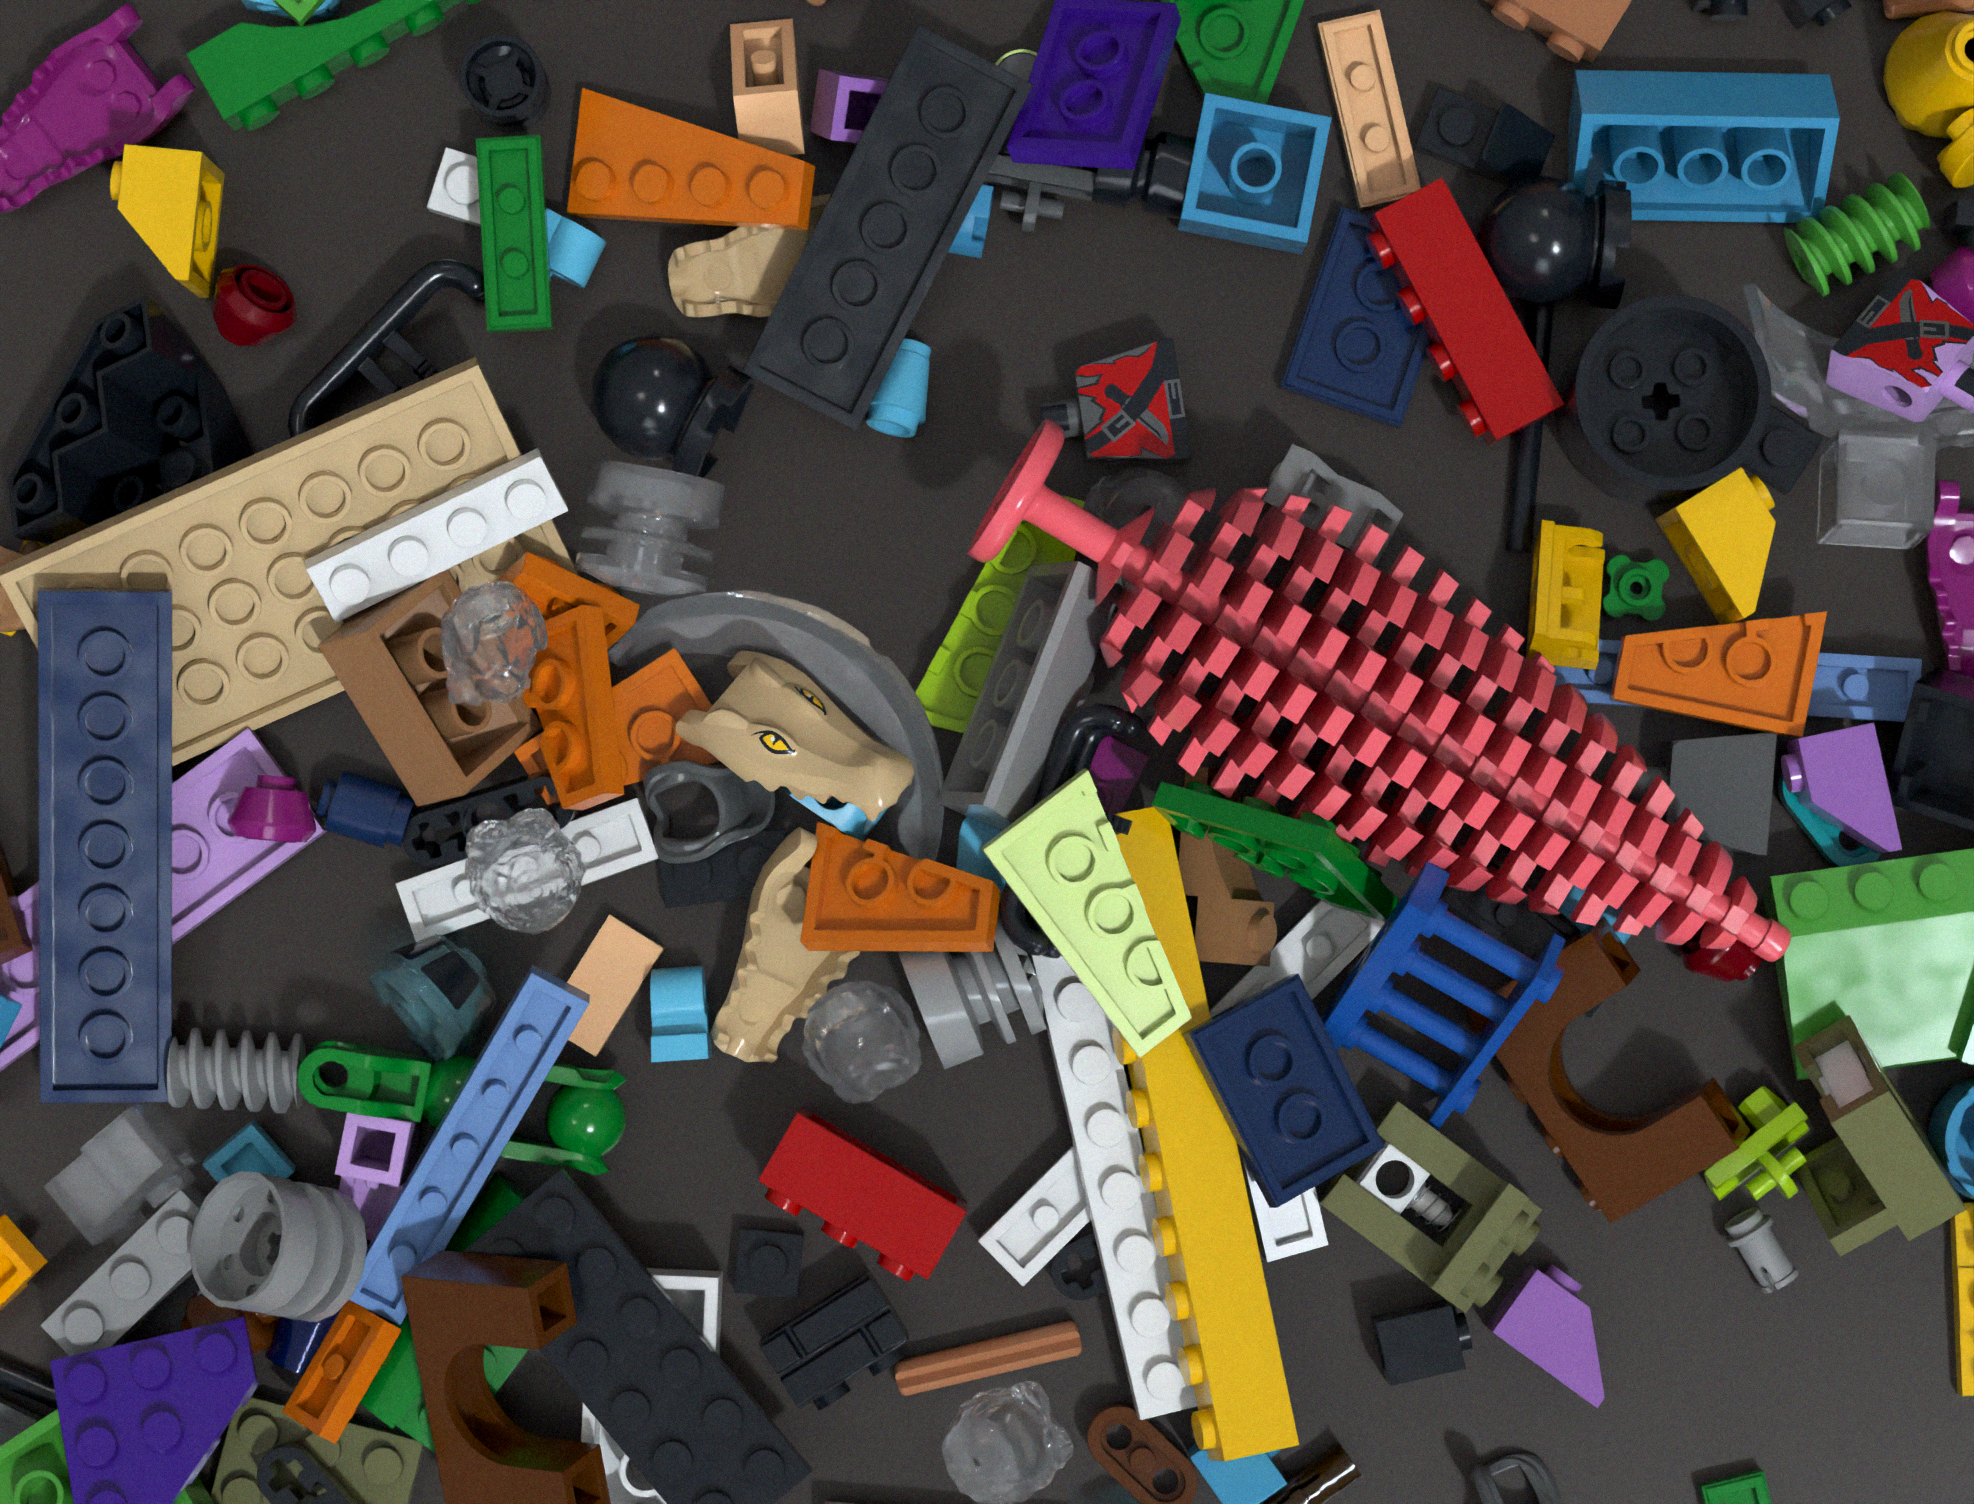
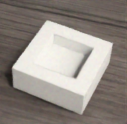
(456, 188)

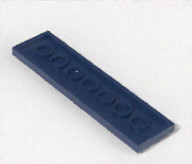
(105, 843)

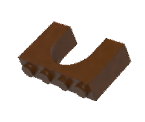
(1615, 1157)
(455, 1310)

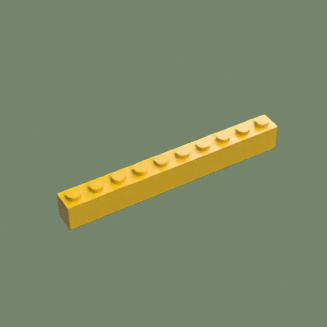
(1201, 1193)

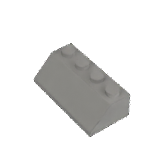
(1029, 693)

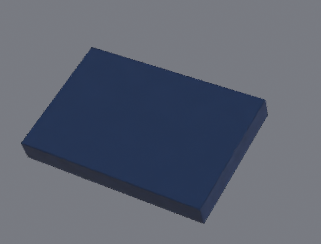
(1354, 336)
(1283, 1090)

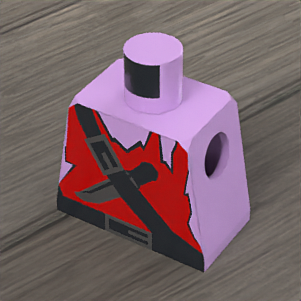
(1906, 352)

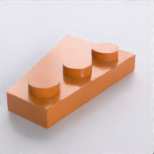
(646, 720)
(887, 901)

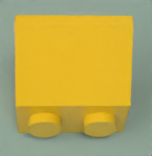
(174, 208)
(1724, 542)

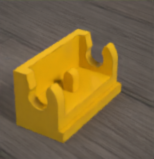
(1566, 595)

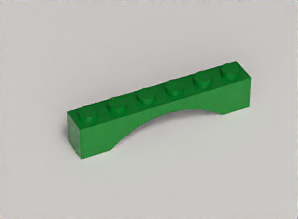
(262, 66)

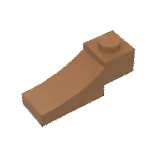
(1231, 915)

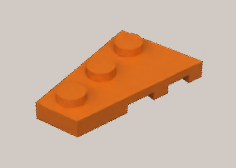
(1727, 673)
(577, 709)

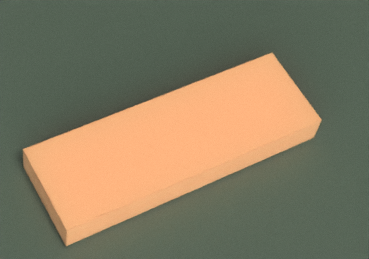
(1368, 109)

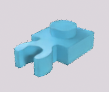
(249, 1151)

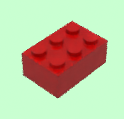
(862, 1195)

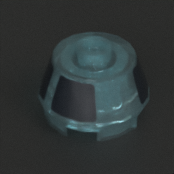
(436, 994)

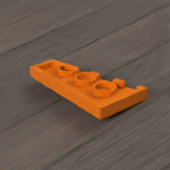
(672, 171)

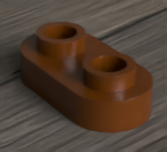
(1141, 1457)

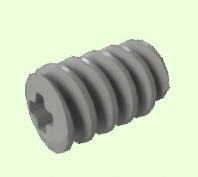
(235, 1072)

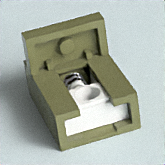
(1882, 1161)
(1475, 1241)

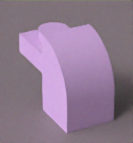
(375, 1163)

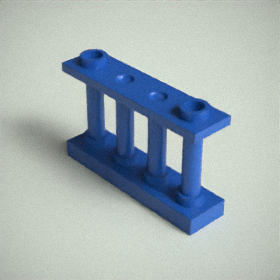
(1399, 952)

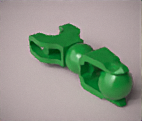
(581, 1117)

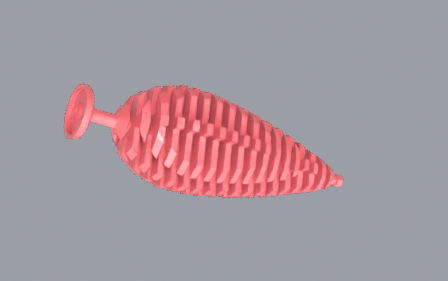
(1385, 710)

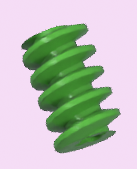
(1857, 232)

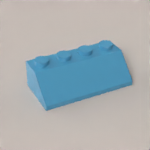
(1706, 142)

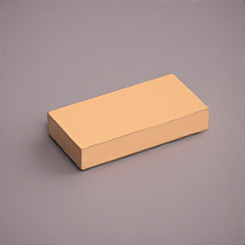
(612, 976)

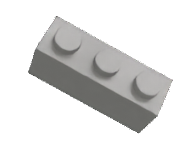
(130, 1281)

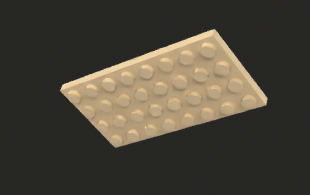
(241, 542)

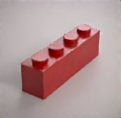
(1463, 312)

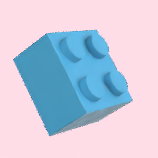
(1254, 173)

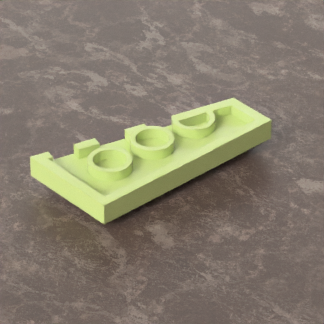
(1082, 896)

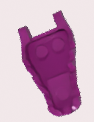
(83, 110)
(1951, 575)

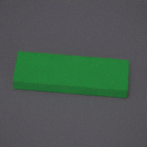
(514, 234)

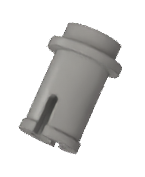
(1760, 1249)

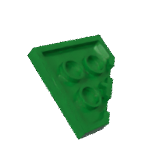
(1235, 44)
(1277, 843)

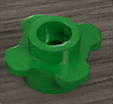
(1621, 599)

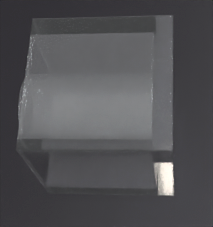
(1876, 489)

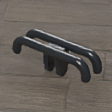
(378, 333)
(1071, 753)

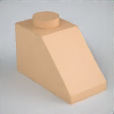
(767, 85)

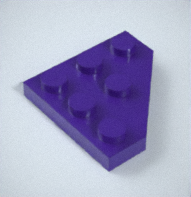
(150, 1411)

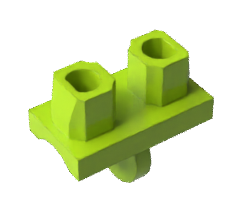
(1775, 1130)

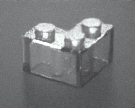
(124, 1170)

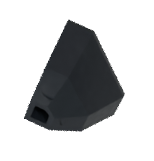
(123, 428)

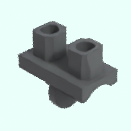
(1038, 178)

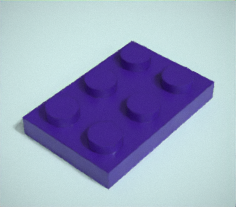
(1094, 83)

